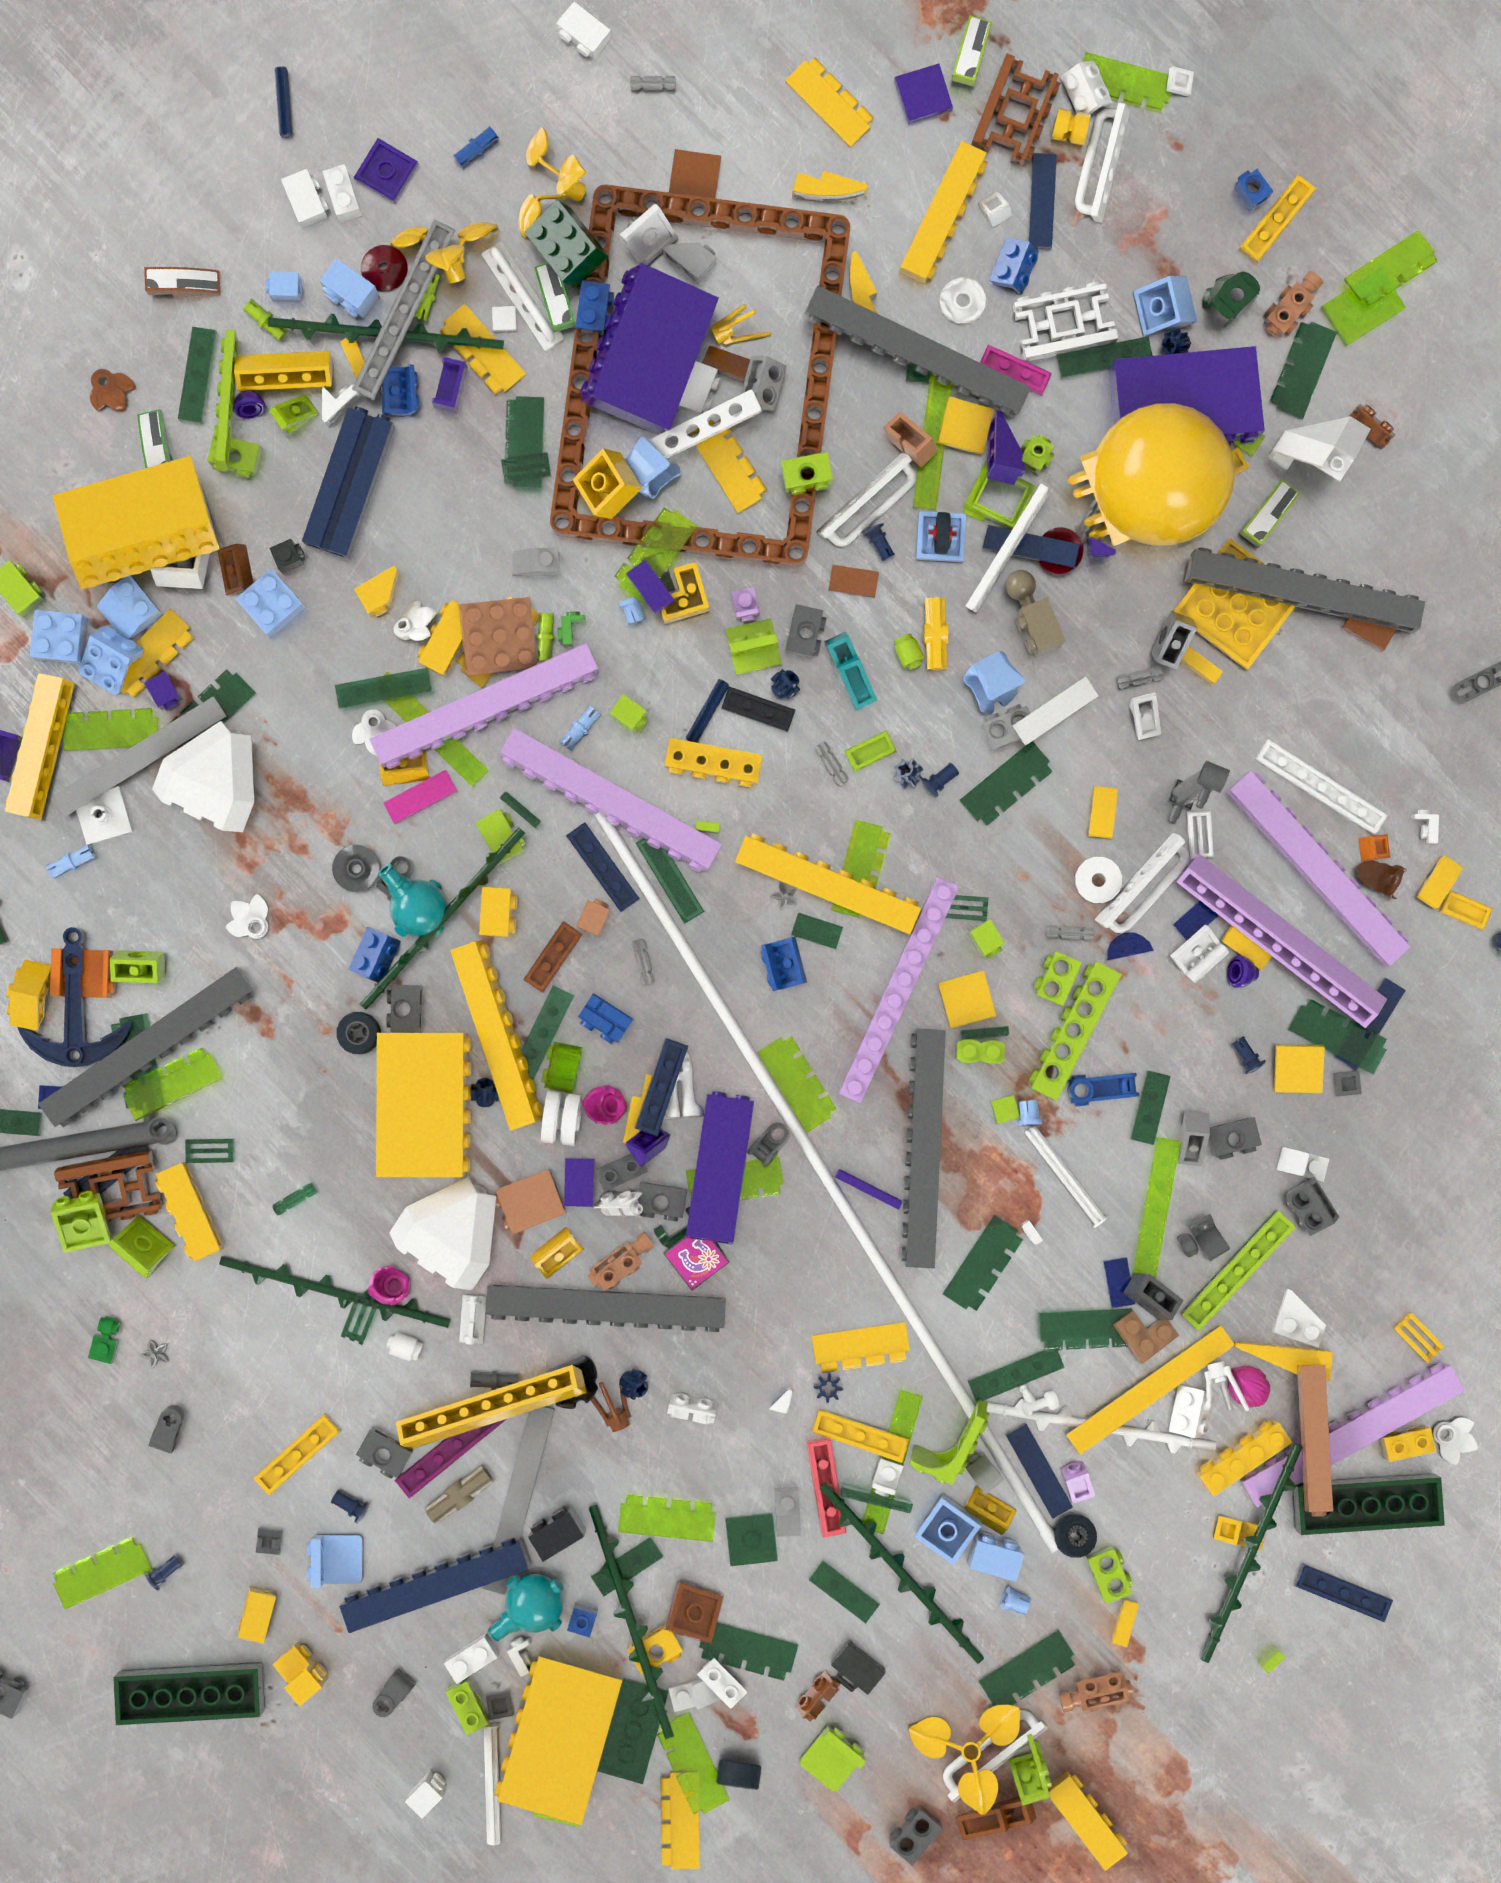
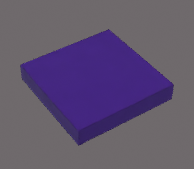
(923, 93)
(386, 170)

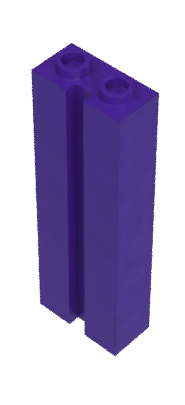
(720, 1168)

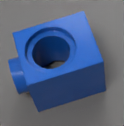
(1253, 199)
(582, 1620)

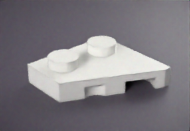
(1298, 1321)

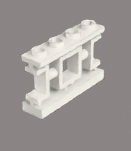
(1060, 302)

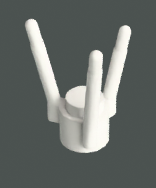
(1218, 1373)

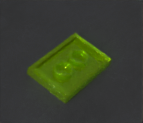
(1355, 318)

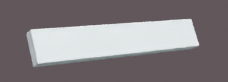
(1008, 548)
(1321, 787)

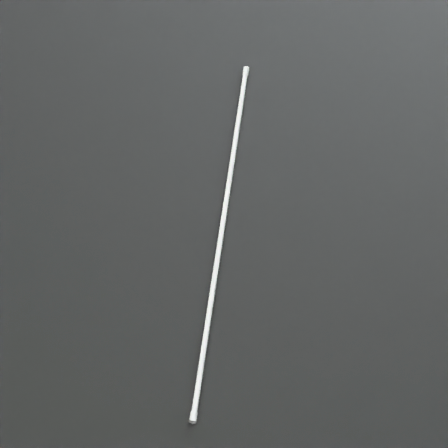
(826, 1177)

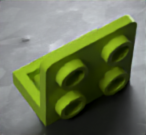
(832, 1758)
(1031, 1774)

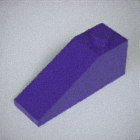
(1003, 452)

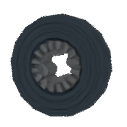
(1085, 1530)

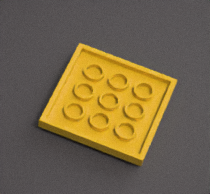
(1231, 620)

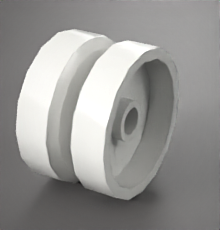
(559, 1118)

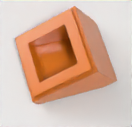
(1374, 847)

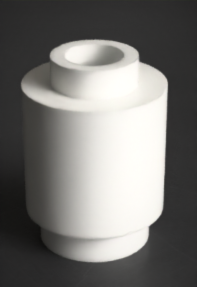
(404, 1347)

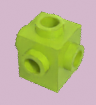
(1033, 461)

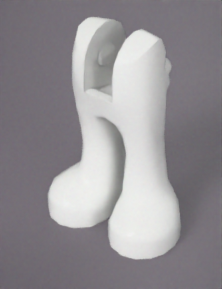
(689, 1106)

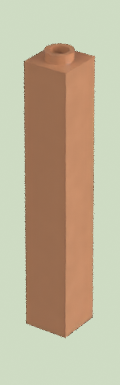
(1315, 1439)

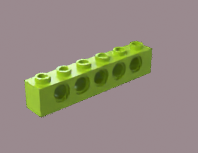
(1108, 980)

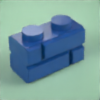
(605, 1018)

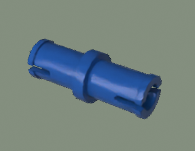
(475, 146)

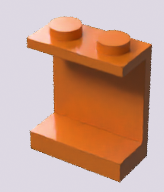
(95, 978)

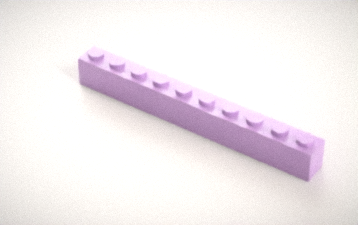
(484, 706)
(609, 800)
(1319, 869)
(1282, 940)
(898, 990)
(1365, 1426)

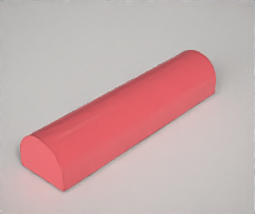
(822, 1471)

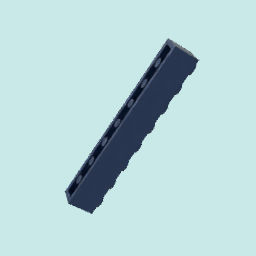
(434, 1586)

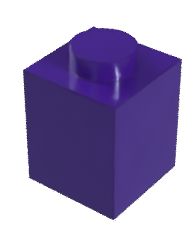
(163, 691)

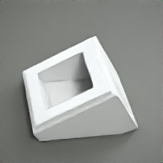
(995, 208)
(783, 1402)

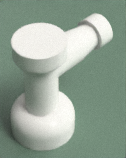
(1049, 1400)

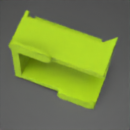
(982, 513)

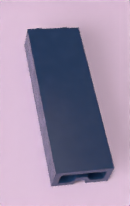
(348, 482)

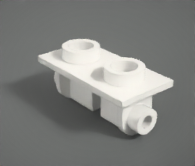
(619, 1202)
(472, 1319)
(703, 1409)
(722, 1683)

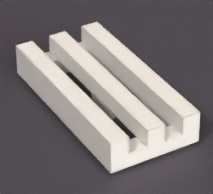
(1198, 814)

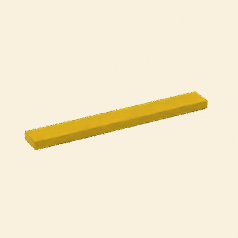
(1150, 1390)

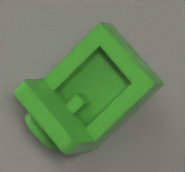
(565, 632)

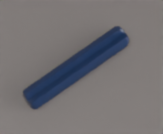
(283, 101)
(707, 711)

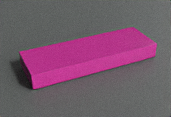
(1017, 369)
(420, 796)

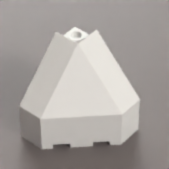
(1325, 445)
(211, 778)
(449, 1232)

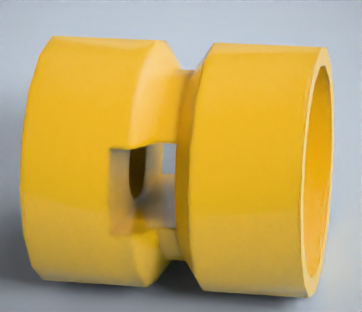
(1070, 126)

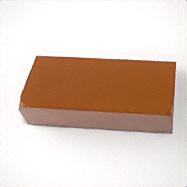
(727, 363)
(235, 568)
(853, 581)

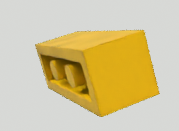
(354, 356)
(1201, 666)
(1125, 1622)

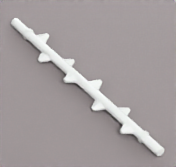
(1129, 1433)

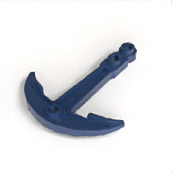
(74, 1018)

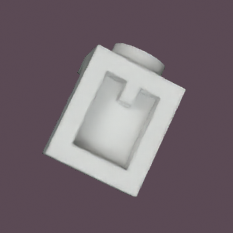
(1430, 830)
(886, 1477)
(520, 1659)

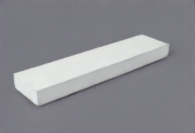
(1055, 710)

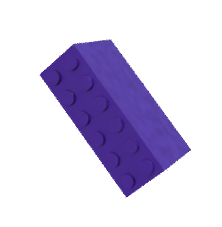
(648, 348)
(1214, 382)

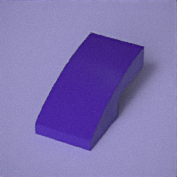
(650, 587)

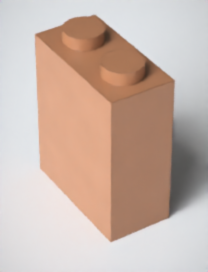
(530, 1201)

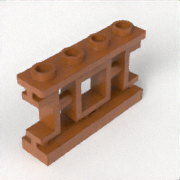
(998, 104)
(105, 1171)

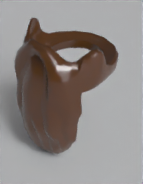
(1381, 876)

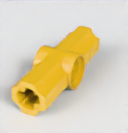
(935, 633)

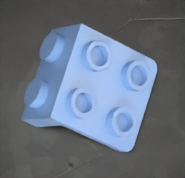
(108, 659)
(335, 1560)

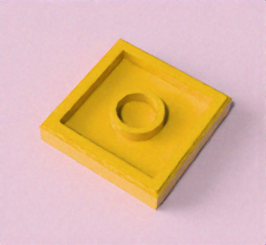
(965, 425)
(967, 999)
(1299, 1068)

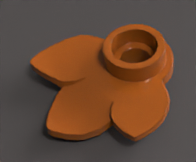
(113, 392)

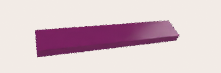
(441, 1458)

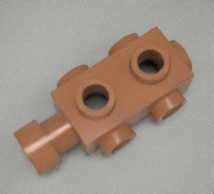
(1290, 306)
(619, 1267)
(1100, 1690)

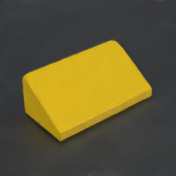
(408, 771)
(556, 1253)
(990, 1510)

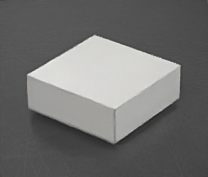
(1180, 81)
(504, 319)
(1031, 1232)

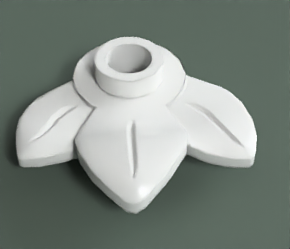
(414, 622)
(364, 731)
(246, 915)
(1457, 1440)

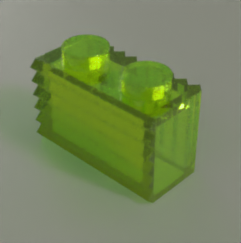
(562, 1067)

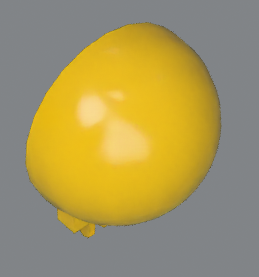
(1158, 476)

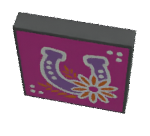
(695, 1260)

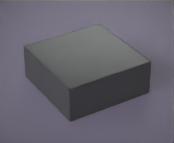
(1347, 1083)
(499, 1705)

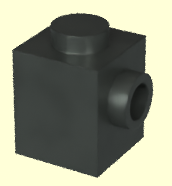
(287, 555)

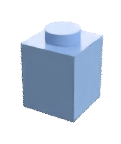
(284, 286)

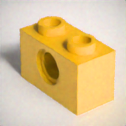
(667, 1640)

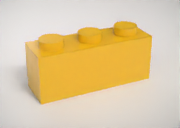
(444, 641)

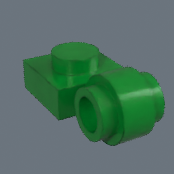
(104, 1347)

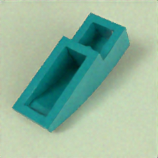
(850, 670)

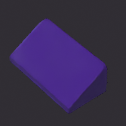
(1098, 549)
(647, 1146)

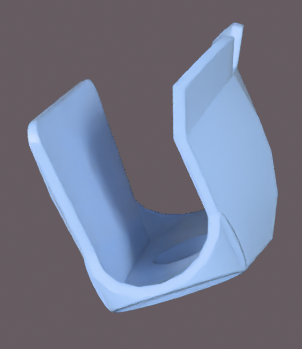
(650, 467)
(993, 681)

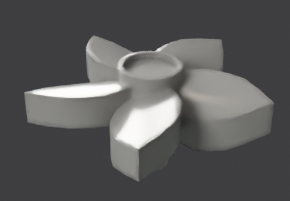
(785, 896)
(155, 1353)

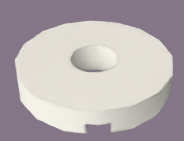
(956, 313)
(1088, 890)

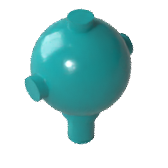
(415, 904)
(531, 1605)

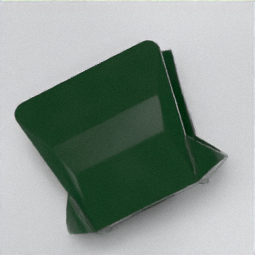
(1221, 297)

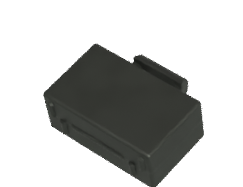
(857, 1668)

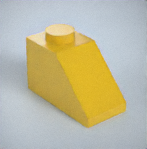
(378, 592)

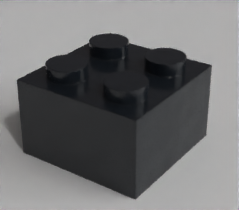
(556, 1533)

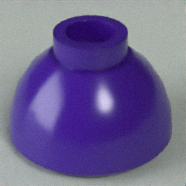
(248, 404)
(1241, 972)

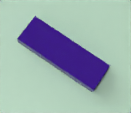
(869, 1189)

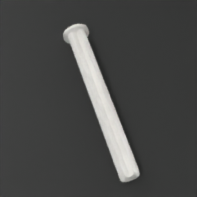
(1066, 1176)
(491, 1761)

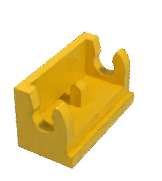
(256, 1615)

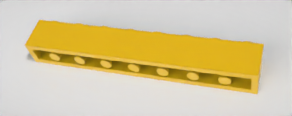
(828, 884)
(497, 1034)
(491, 1407)

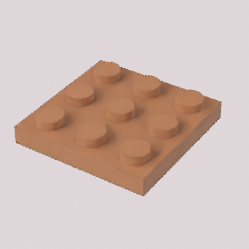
(497, 636)

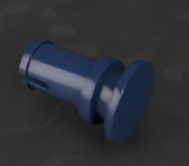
(879, 541)
(938, 780)
(1248, 1056)
(350, 1505)
(163, 1572)

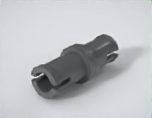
(492, 1380)

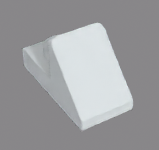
(334, 408)
(1146, 716)
(1302, 1164)
(692, 1694)

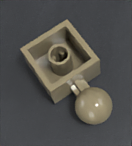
(1034, 617)

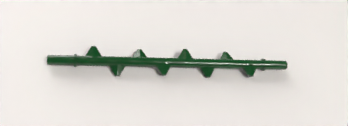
(352, 332)
(421, 943)
(325, 1287)
(1253, 1543)
(896, 1562)
(636, 1630)

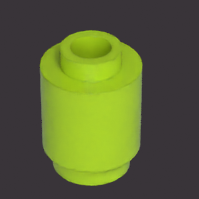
(909, 651)

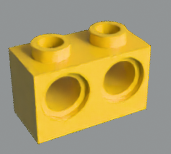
(1407, 1443)

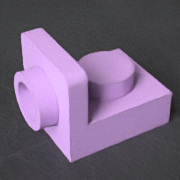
(745, 605)
(1077, 1481)

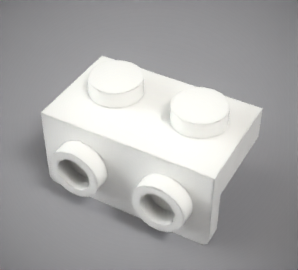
(1086, 87)
(1199, 954)
(1190, 1412)

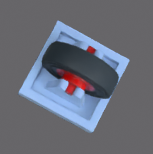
(941, 536)

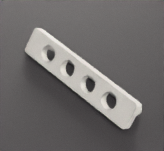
(1110, 162)
(525, 295)
(750, 408)
(829, 527)
(1140, 880)
(1037, 1729)

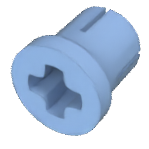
(633, 610)
(1029, 1113)
(1015, 1601)

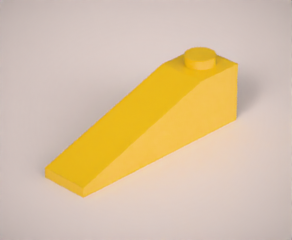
(1289, 1357)

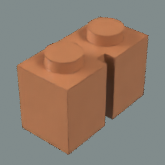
(910, 439)
(594, 917)

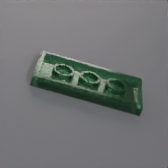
(631, 1733)

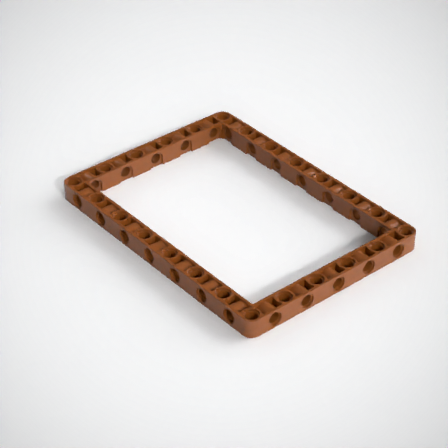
(719, 215)

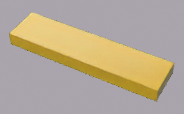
(1277, 218)
(861, 1435)
(297, 1454)

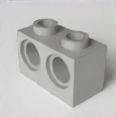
(765, 379)
(1006, 721)

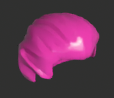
(604, 1105)
(389, 1285)
(1252, 1385)

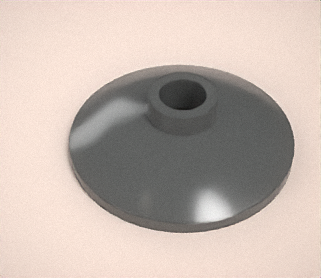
(345, 861)

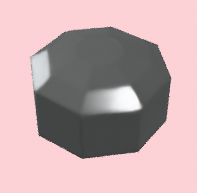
(1188, 1245)

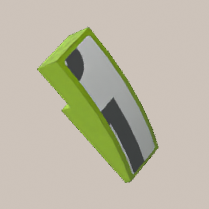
(971, 50)
(1270, 513)

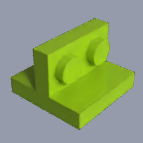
(753, 646)
(141, 1246)

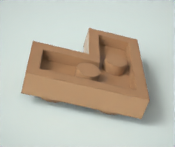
(1145, 1341)

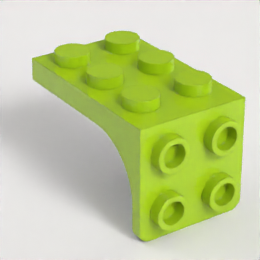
(950, 1463)

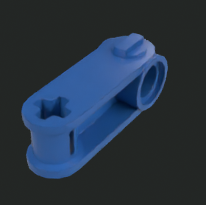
(1102, 1088)

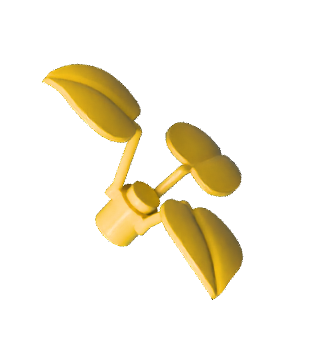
(567, 186)
(450, 257)
(976, 1788)

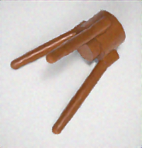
(617, 1418)

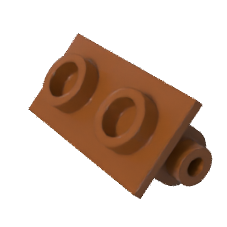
(1379, 431)
(810, 1704)

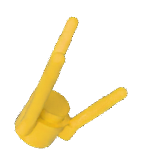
(723, 328)

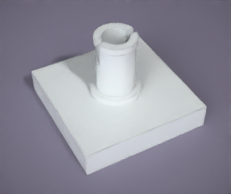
(648, 235)
(105, 817)

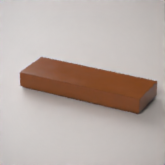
(553, 957)

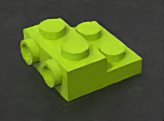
(80, 1221)

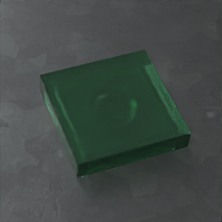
(751, 1539)

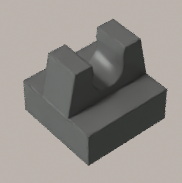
(269, 1541)

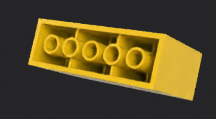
(135, 522)
(423, 1105)
(558, 1740)

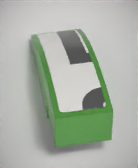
(554, 298)
(153, 438)

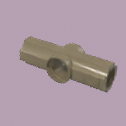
(459, 1494)

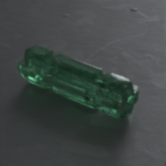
(294, 1199)

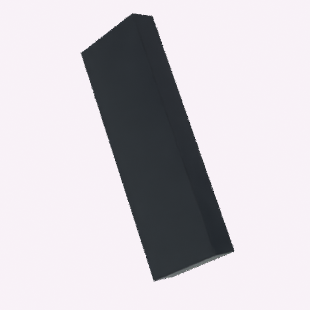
(758, 709)

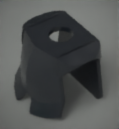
(589, 1375)

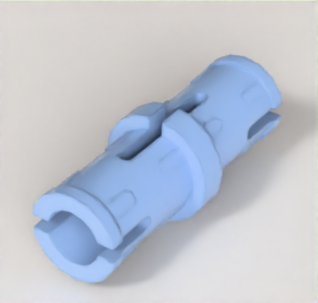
(580, 727)
(70, 861)

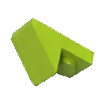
(294, 413)

